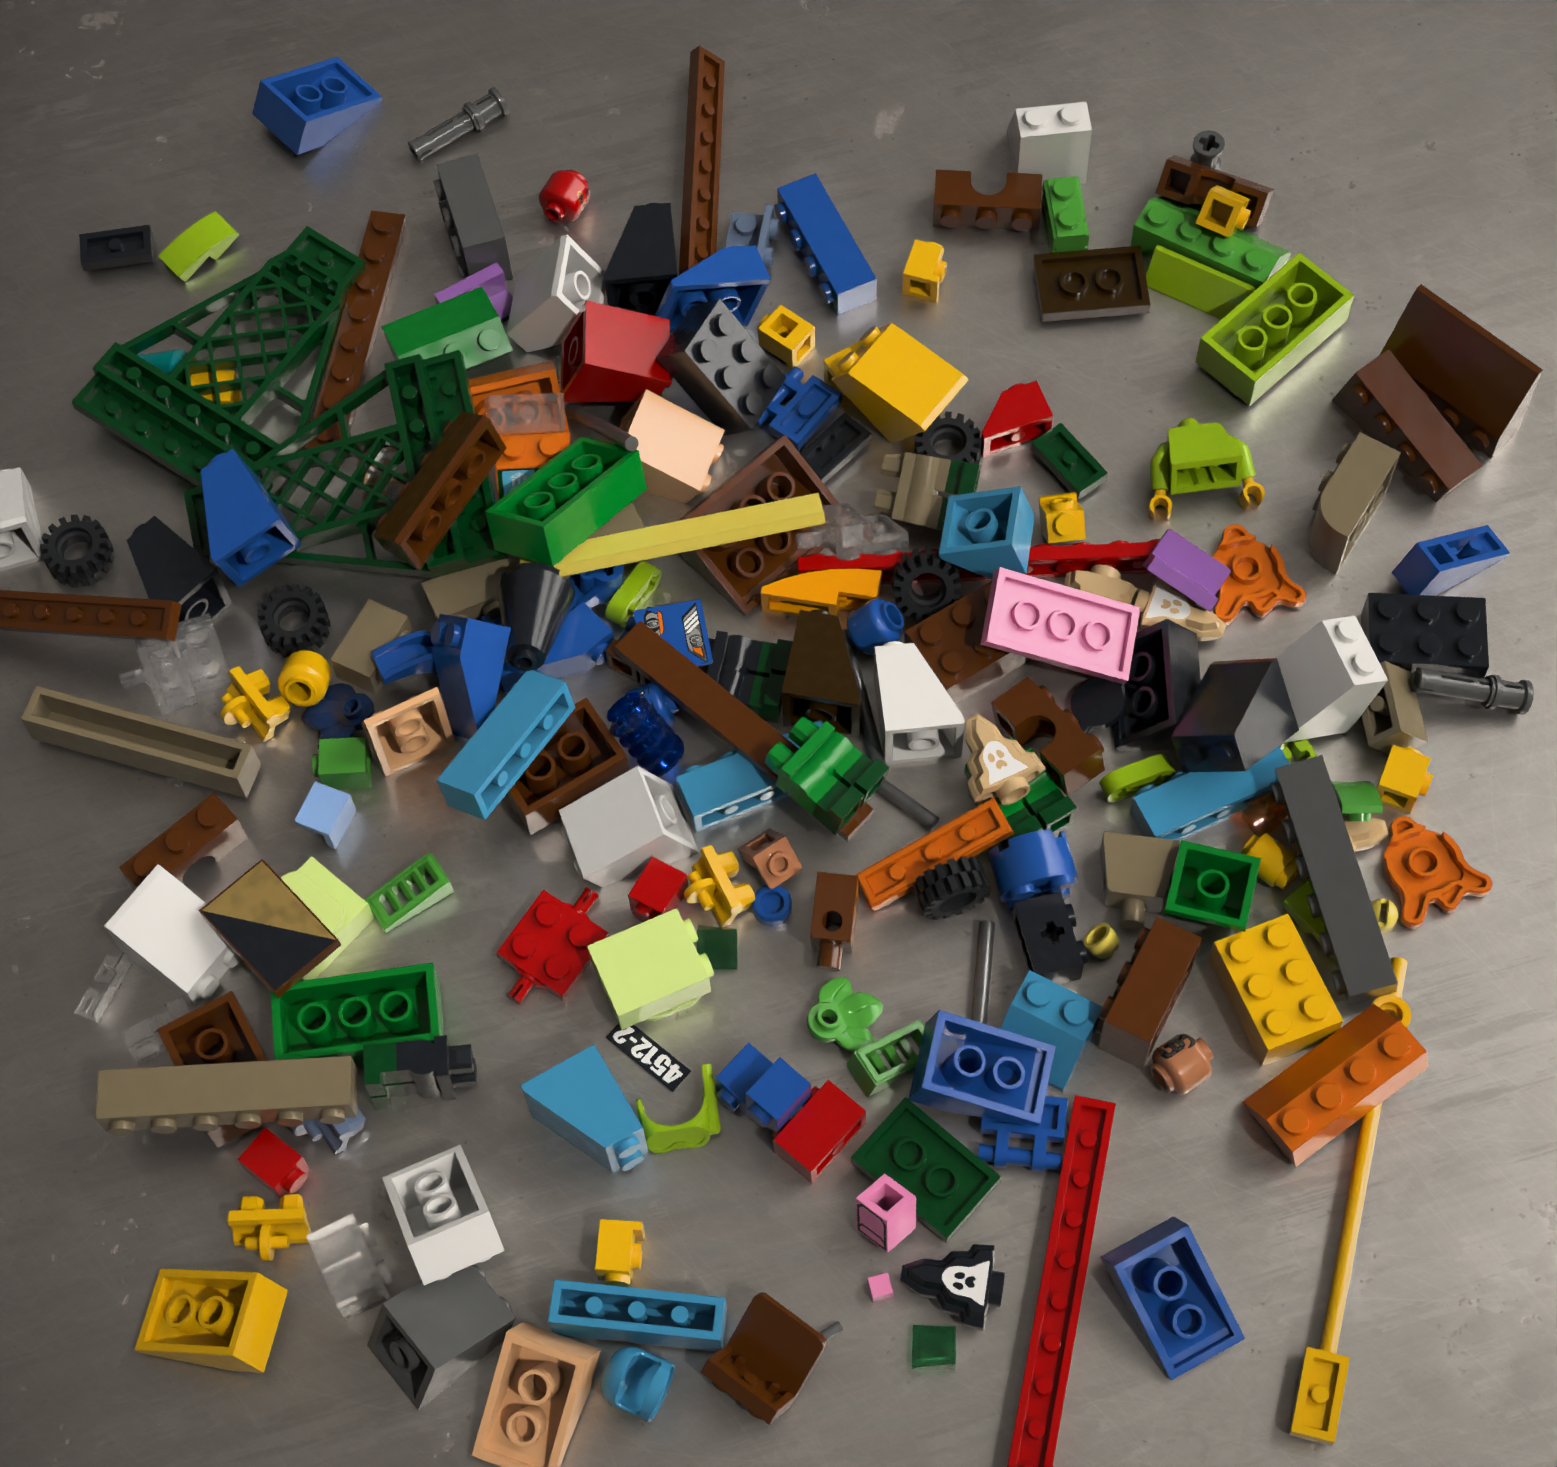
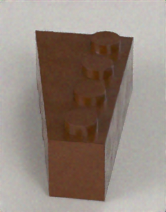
(1400, 415)

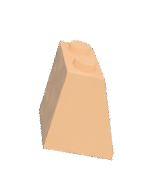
(673, 447)

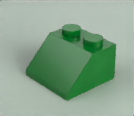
(1212, 885)

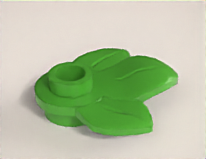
(848, 1011)

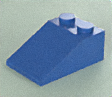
(313, 103)
(730, 274)
(469, 669)
(981, 1070)
(1173, 1296)

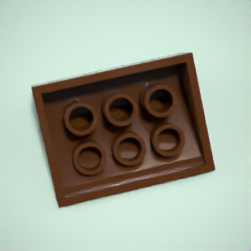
(1464, 371)
(745, 566)

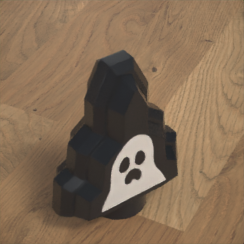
(960, 1283)

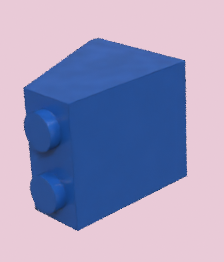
(242, 520)

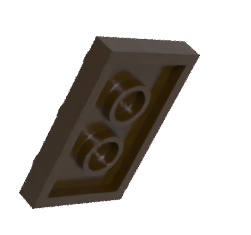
(1091, 283)

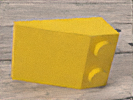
(212, 1318)

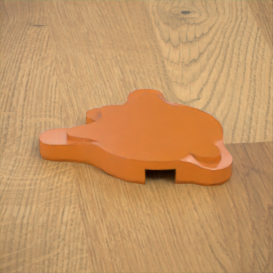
(1255, 577)
(1428, 870)

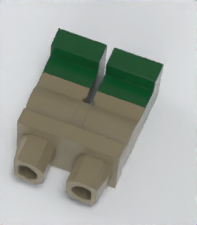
(919, 485)

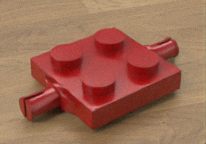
(551, 945)

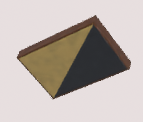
(270, 928)

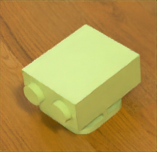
(332, 903)
(651, 969)

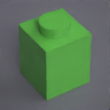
(343, 763)

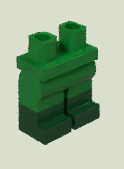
(826, 773)
(1039, 810)

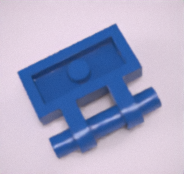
(805, 411)
(1050, 1129)

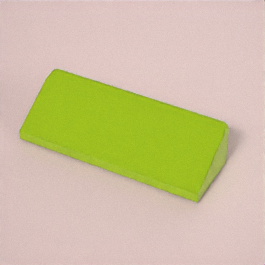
(1195, 283)

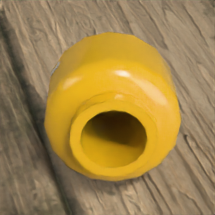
(304, 678)

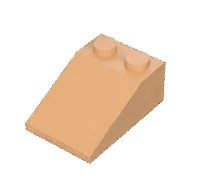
(409, 731)
(535, 1398)

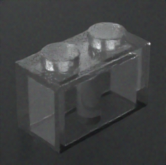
(526, 413)
(350, 1266)

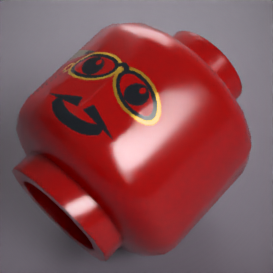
(564, 196)

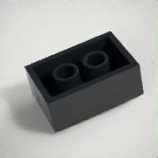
(721, 367)
(1428, 632)

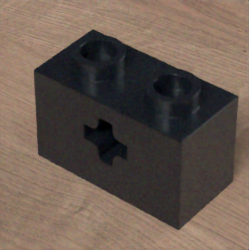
(1045, 917)

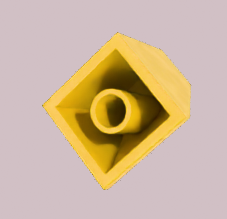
(897, 382)

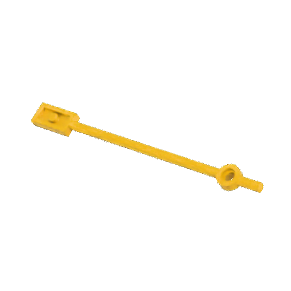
(1322, 1370)

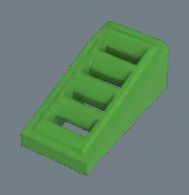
(429, 896)
(870, 1069)

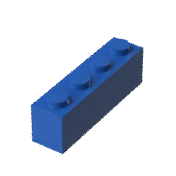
(826, 244)

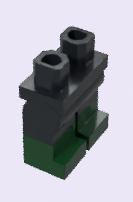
(751, 671)
(416, 1069)

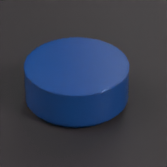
(772, 906)

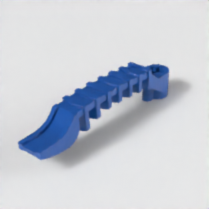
(413, 652)

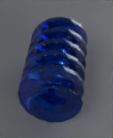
(645, 734)

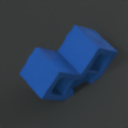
(761, 1089)

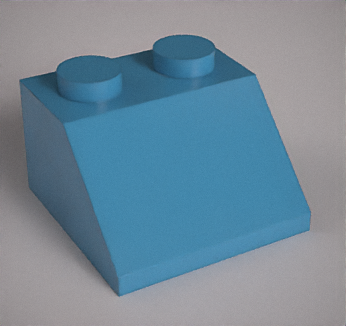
(988, 531)
(1054, 1017)

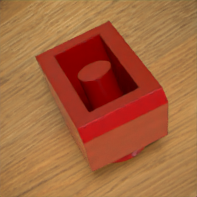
(1016, 419)

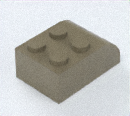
(1350, 499)

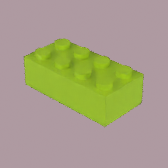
(1274, 328)

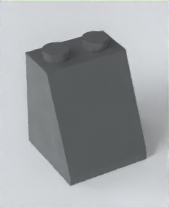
(439, 1332)

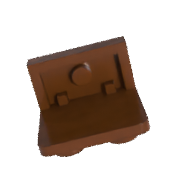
(766, 1359)

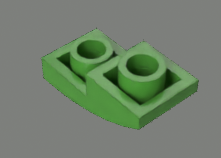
(1357, 799)

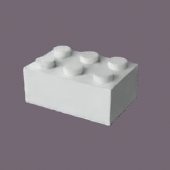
(442, 1215)

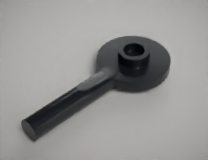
(1097, 704)

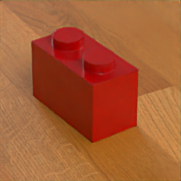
(819, 1130)

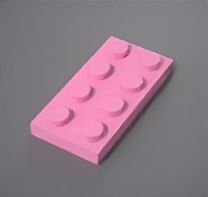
(1060, 625)

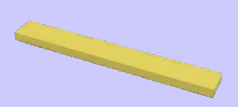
(692, 534)

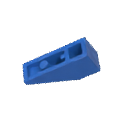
(1448, 560)
(575, 650)

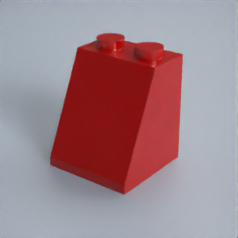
(613, 355)

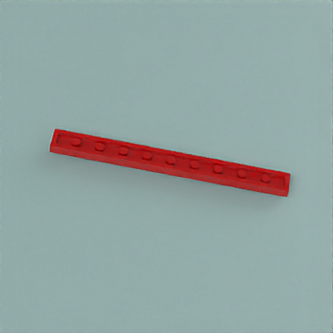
(1043, 561)
(1062, 1284)

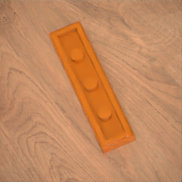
(961, 837)

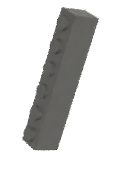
(1335, 881)

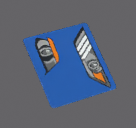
(681, 627)

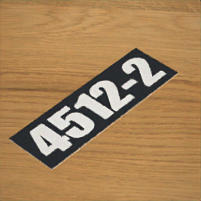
(649, 1055)

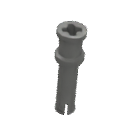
(472, 117)
(1489, 691)

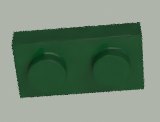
(1069, 461)

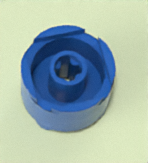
(1033, 867)

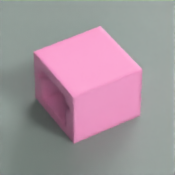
(880, 1287)

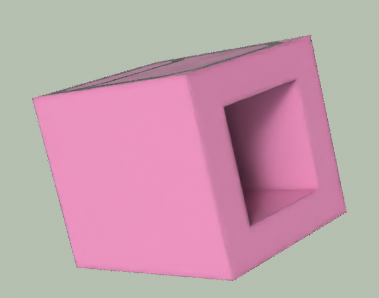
(886, 1213)

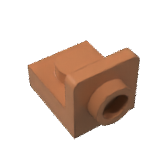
(771, 857)

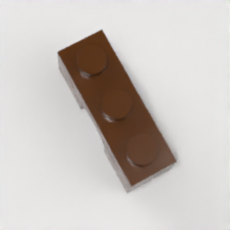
(1191, 182)
(962, 206)
(1031, 713)
(202, 832)

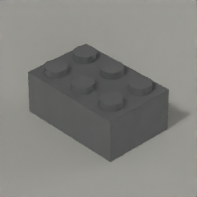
(471, 216)

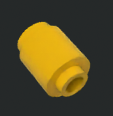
(1276, 863)

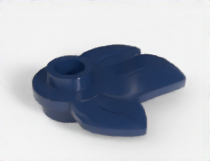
(339, 712)

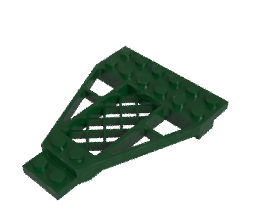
(424, 400)
(174, 419)

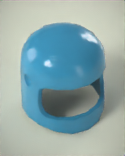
(636, 1381)

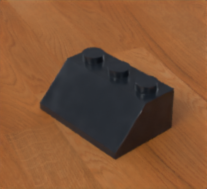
(1158, 687)

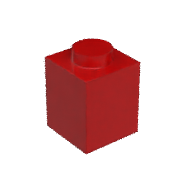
(657, 890)
(274, 1164)

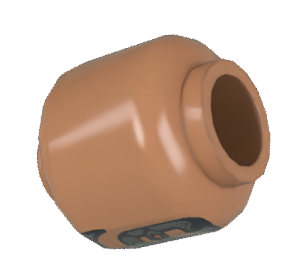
(1181, 1064)

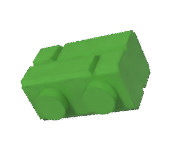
(1064, 215)

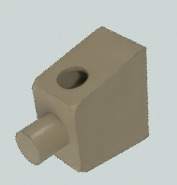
(1136, 874)

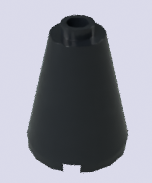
(534, 606)

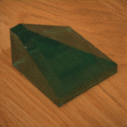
(719, 946)
(934, 1347)

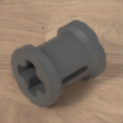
(1207, 148)

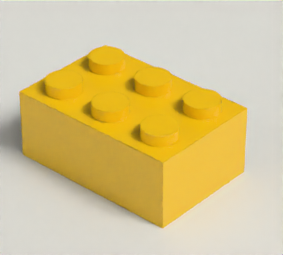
(1275, 989)

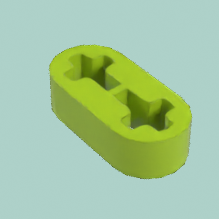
(633, 593)
(1131, 778)

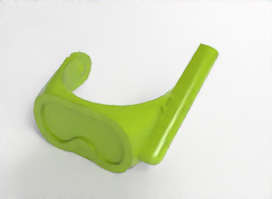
(690, 1134)

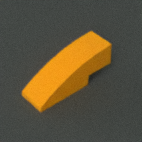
(821, 590)

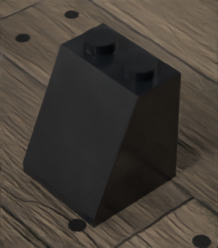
(642, 259)
(177, 571)
(1234, 717)

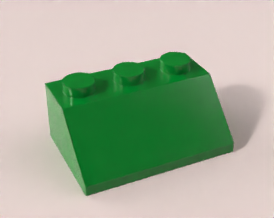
(459, 323)

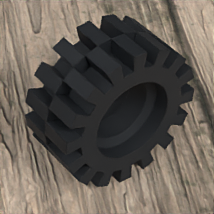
(951, 429)
(69, 534)
(919, 564)
(285, 604)
(952, 888)

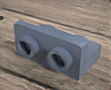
(753, 230)

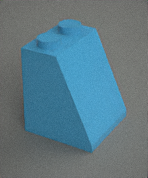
(588, 1110)

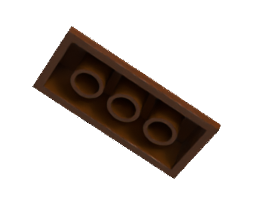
(440, 489)

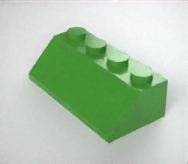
(1175, 228)

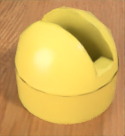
(1391, 914)
(1101, 941)

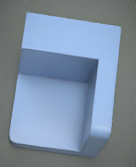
(326, 813)

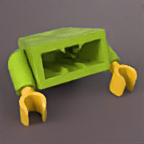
(1200, 460)

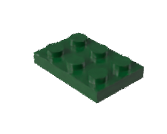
(930, 1165)

